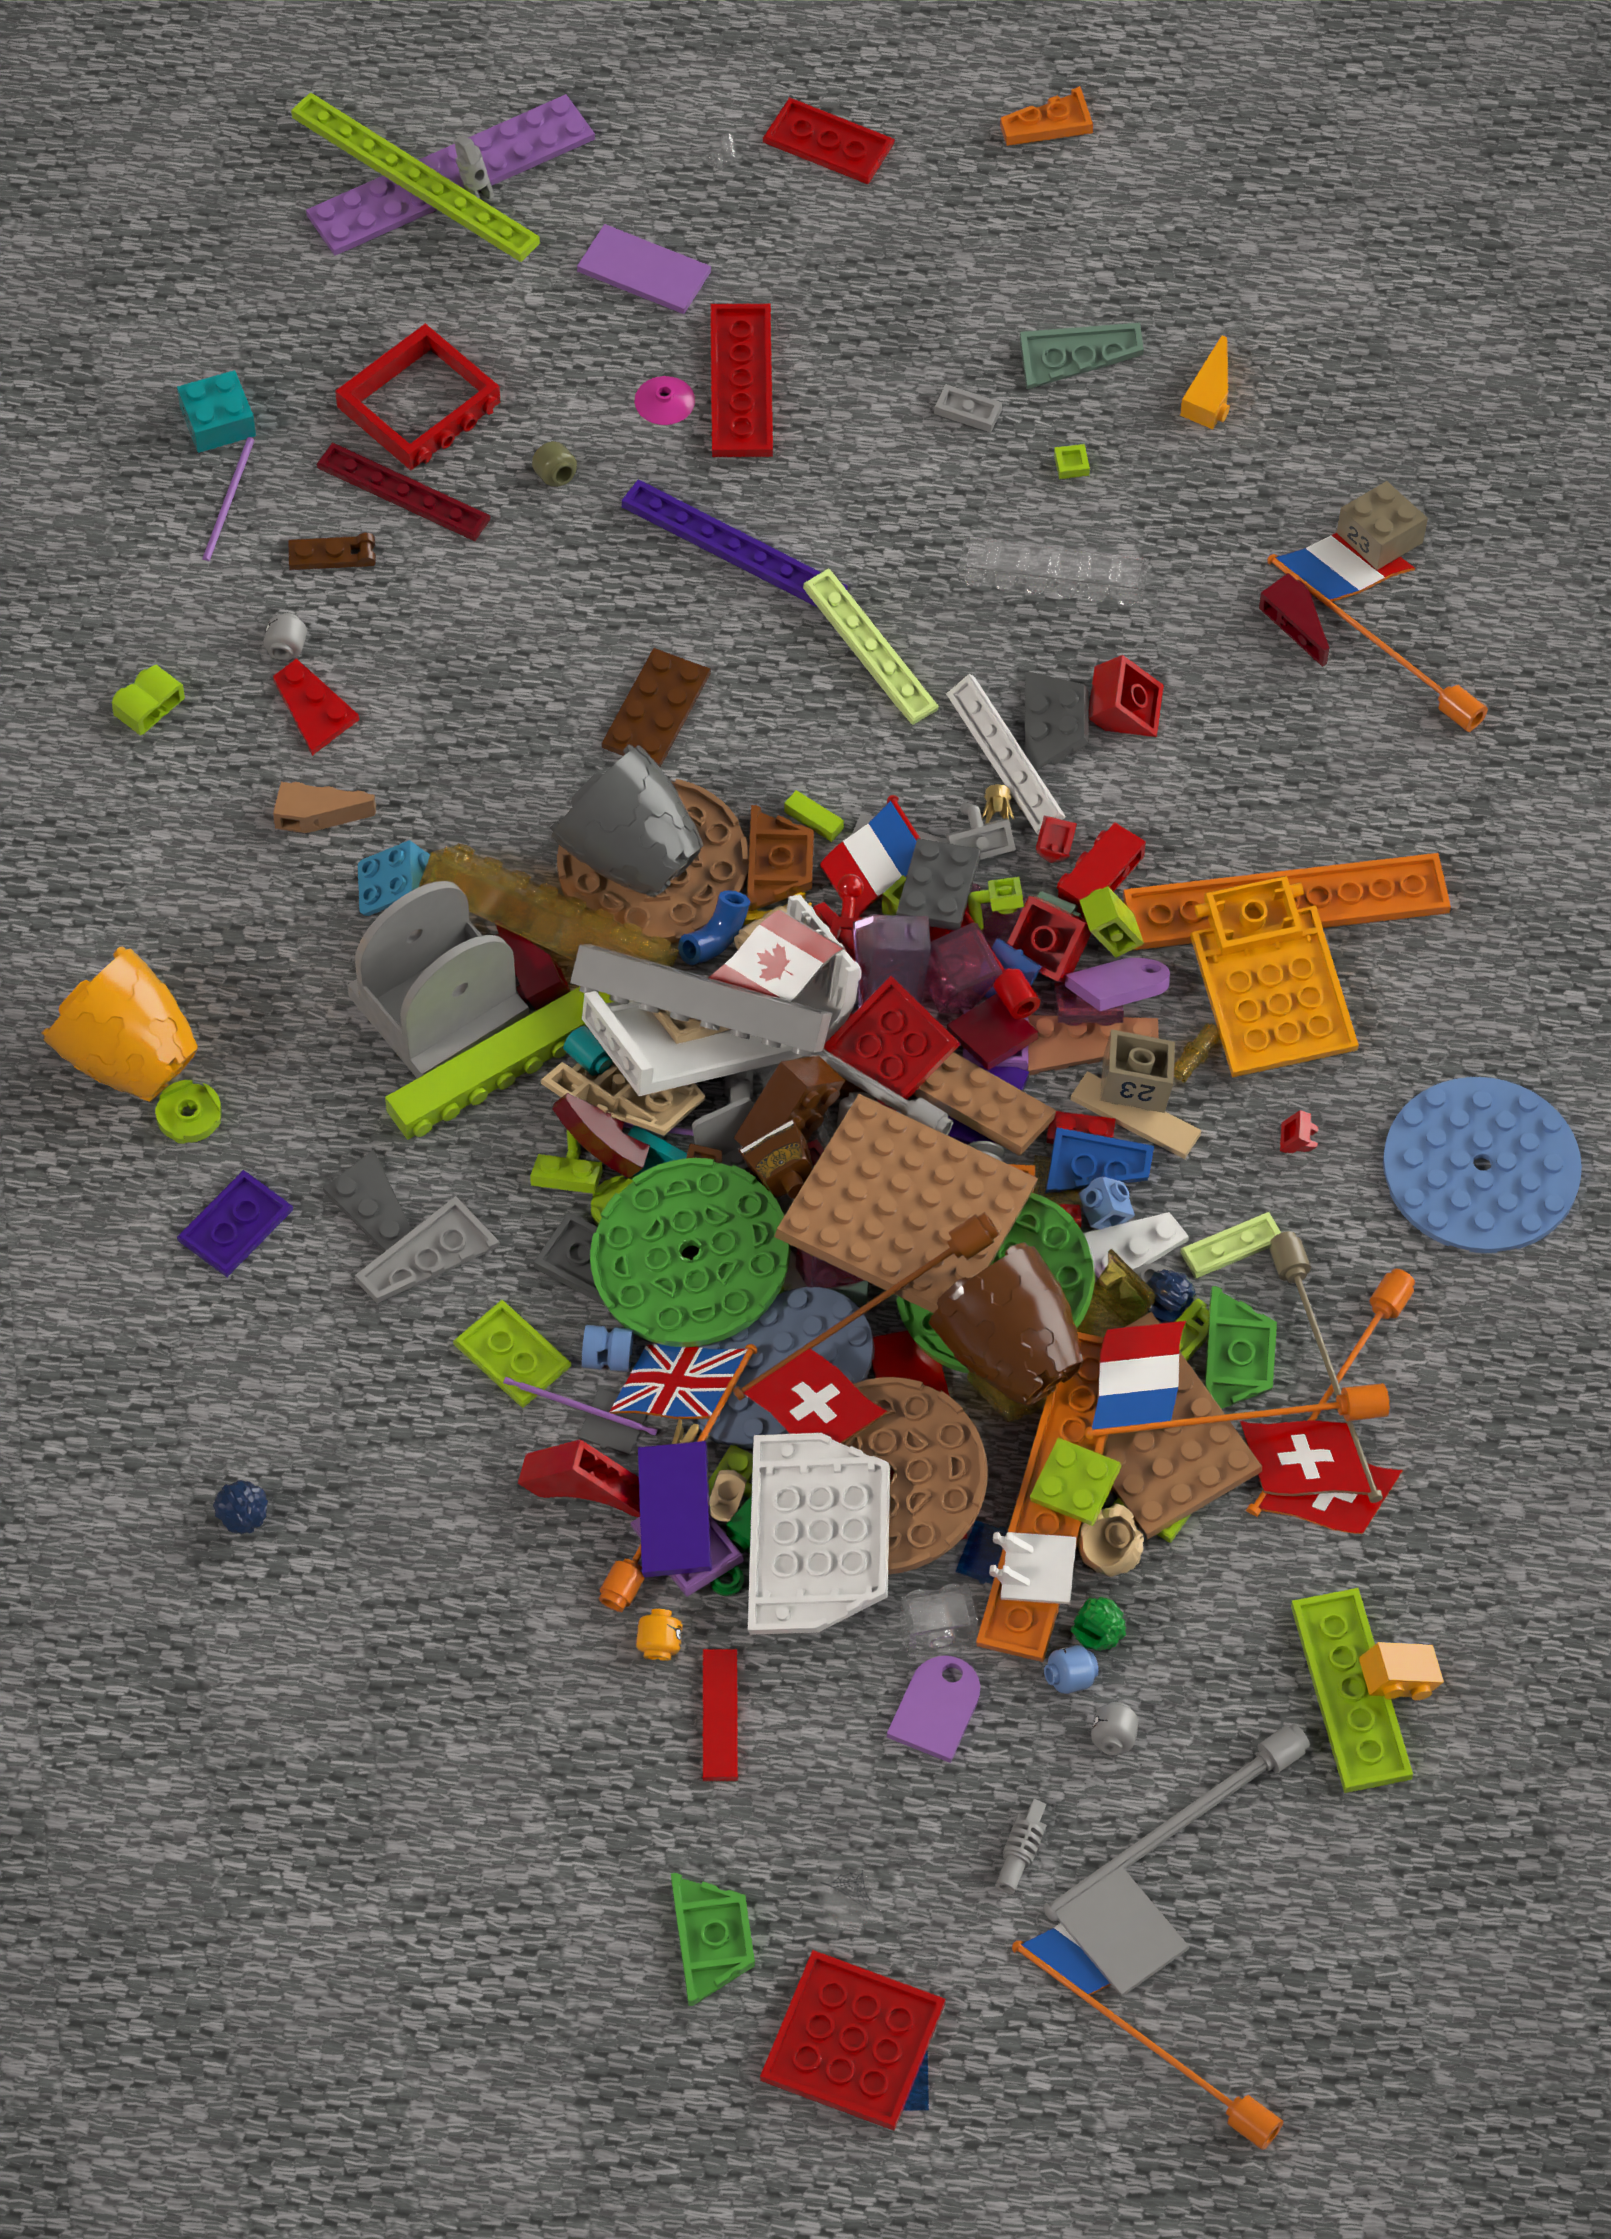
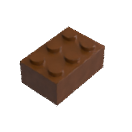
(797, 1091)

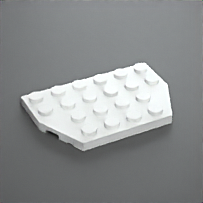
(815, 1533)

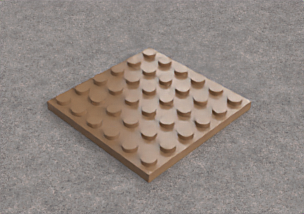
(891, 1197)

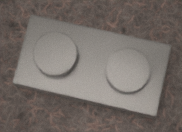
(968, 408)

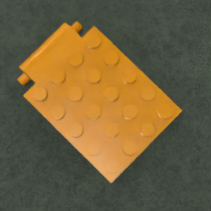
(1270, 978)

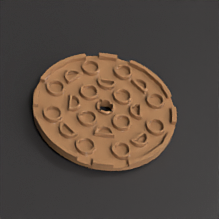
(692, 895)
(935, 1464)

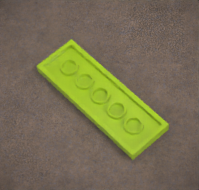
(1358, 1725)

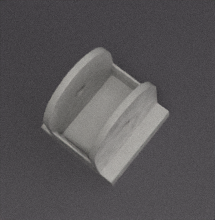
(434, 978)

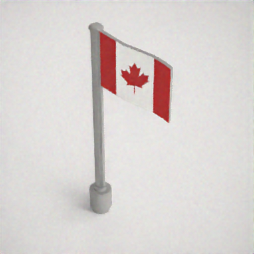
(781, 962)

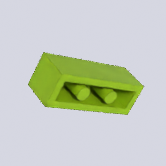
(813, 816)

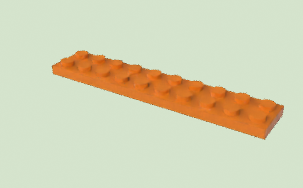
(1340, 892)
(1027, 1626)

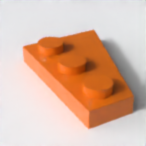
(1053, 120)

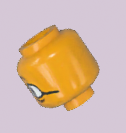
(659, 1635)

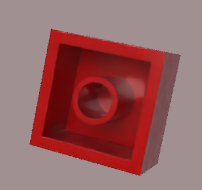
(1050, 937)

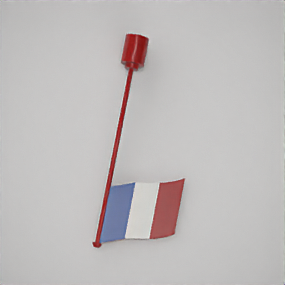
(883, 854)

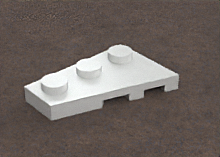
(1136, 1241)

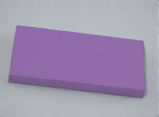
(644, 268)

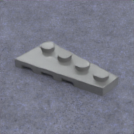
(433, 1247)

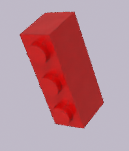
(1106, 864)

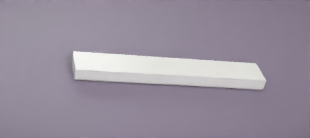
(1004, 752)

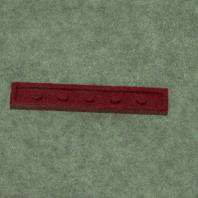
(403, 491)

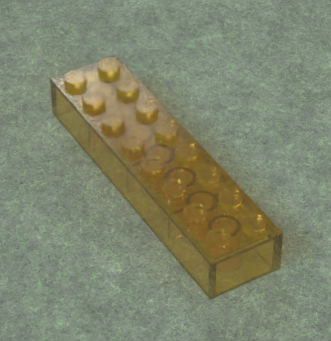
(539, 910)

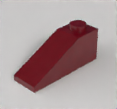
(1293, 610)

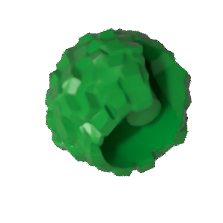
(1099, 1624)

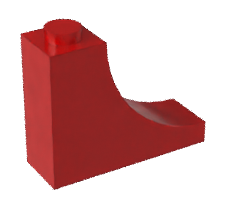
(582, 1473)

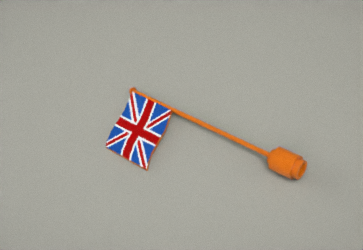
(674, 1386)

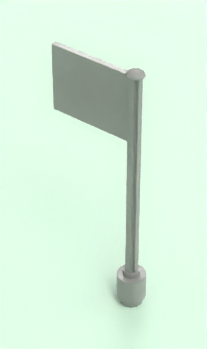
(1115, 1917)

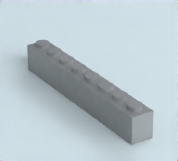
(701, 998)

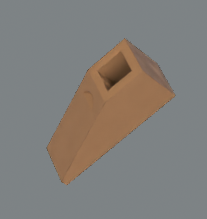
(316, 808)

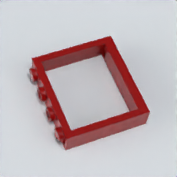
(464, 418)

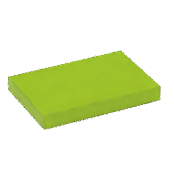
(511, 1348)

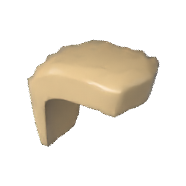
(726, 1495)

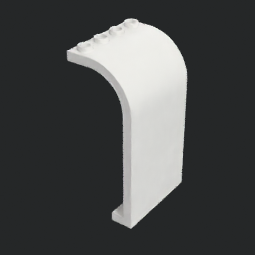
(656, 1063)

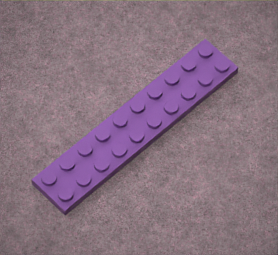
(505, 149)

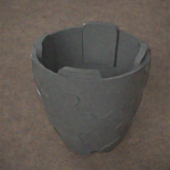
(631, 825)

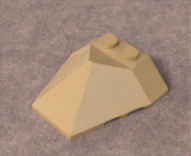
(615, 1095)

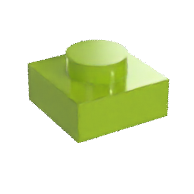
(1071, 461)

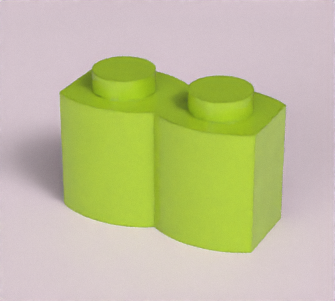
(147, 699)

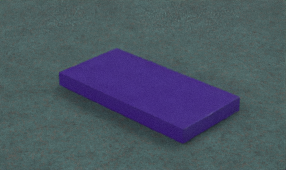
(674, 1509)

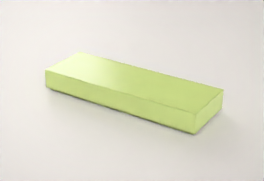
(1230, 1245)

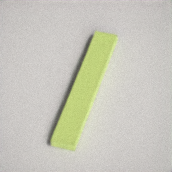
(870, 646)

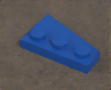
(1084, 1157)

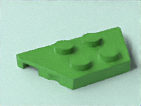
(1238, 1350)
(711, 1936)

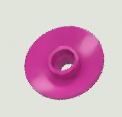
(664, 409)

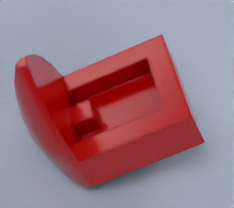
(1055, 839)

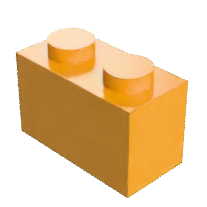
(1401, 1670)

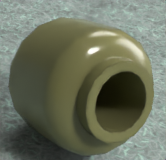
(554, 464)

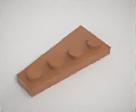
(1069, 1045)

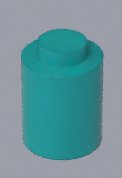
(587, 1051)

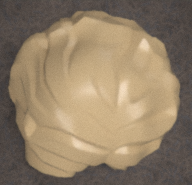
(1112, 1543)

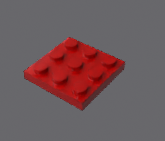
(893, 1040)

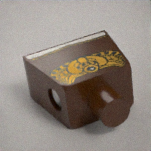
(780, 1159)

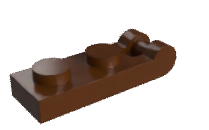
(331, 552)

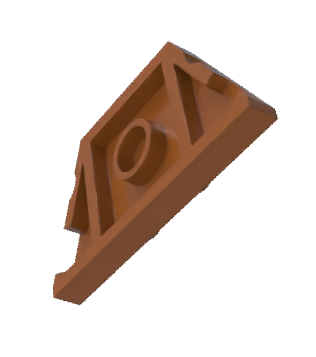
(777, 859)

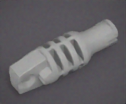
(1021, 1846)

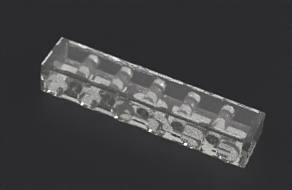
(1053, 570)

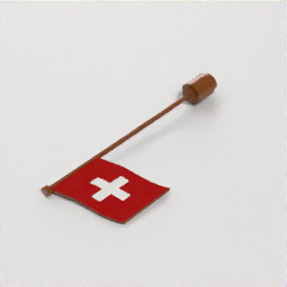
(815, 1395)

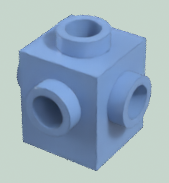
(1106, 1203)

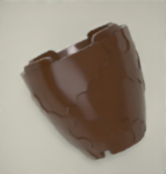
(1012, 1326)

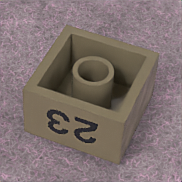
(1382, 525)
(1137, 1071)

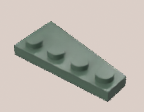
(1073, 351)

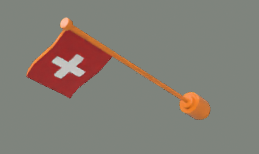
(1343, 1510)

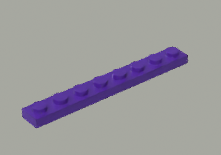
(720, 539)

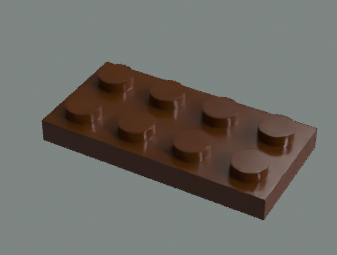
(657, 705)

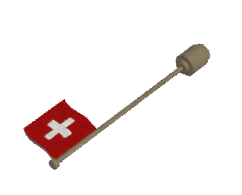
(1308, 1454)

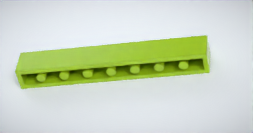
(487, 1066)

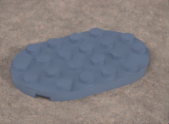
(783, 1329)

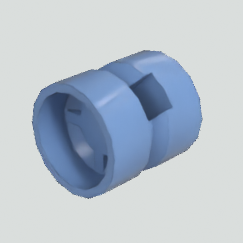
(607, 1348)

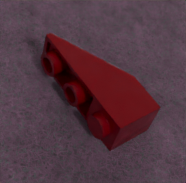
(536, 970)

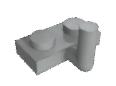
(990, 838)

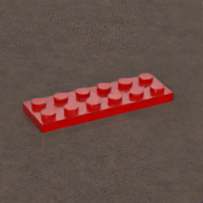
(741, 380)

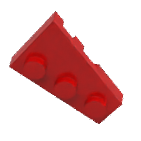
(313, 705)

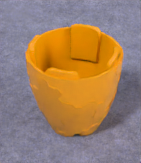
(124, 1029)

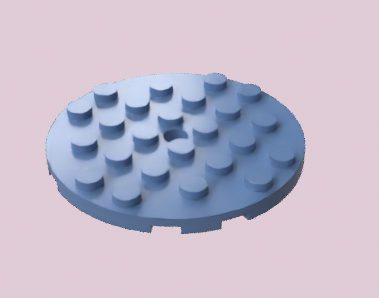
(1491, 1210)

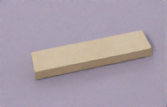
(1154, 1126)

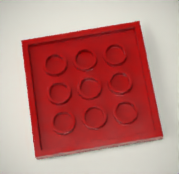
(853, 2040)

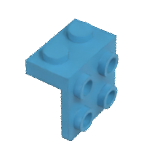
(389, 876)

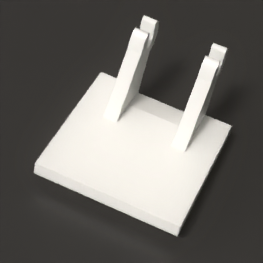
(1036, 1567)

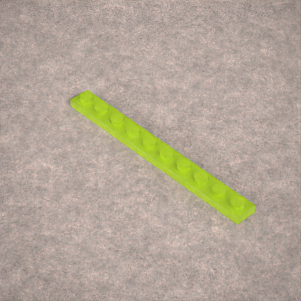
(415, 177)

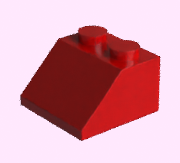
(1125, 698)

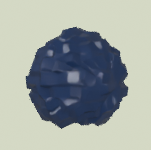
(1172, 1294)
(241, 1506)

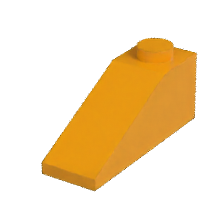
(1207, 395)

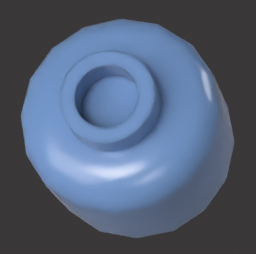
(1071, 1669)

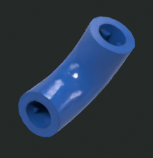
(718, 932)

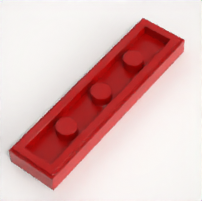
(720, 1715)

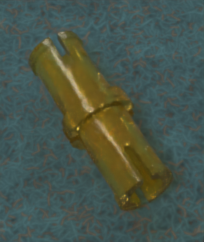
(1196, 1052)

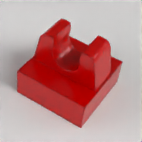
(1297, 1132)

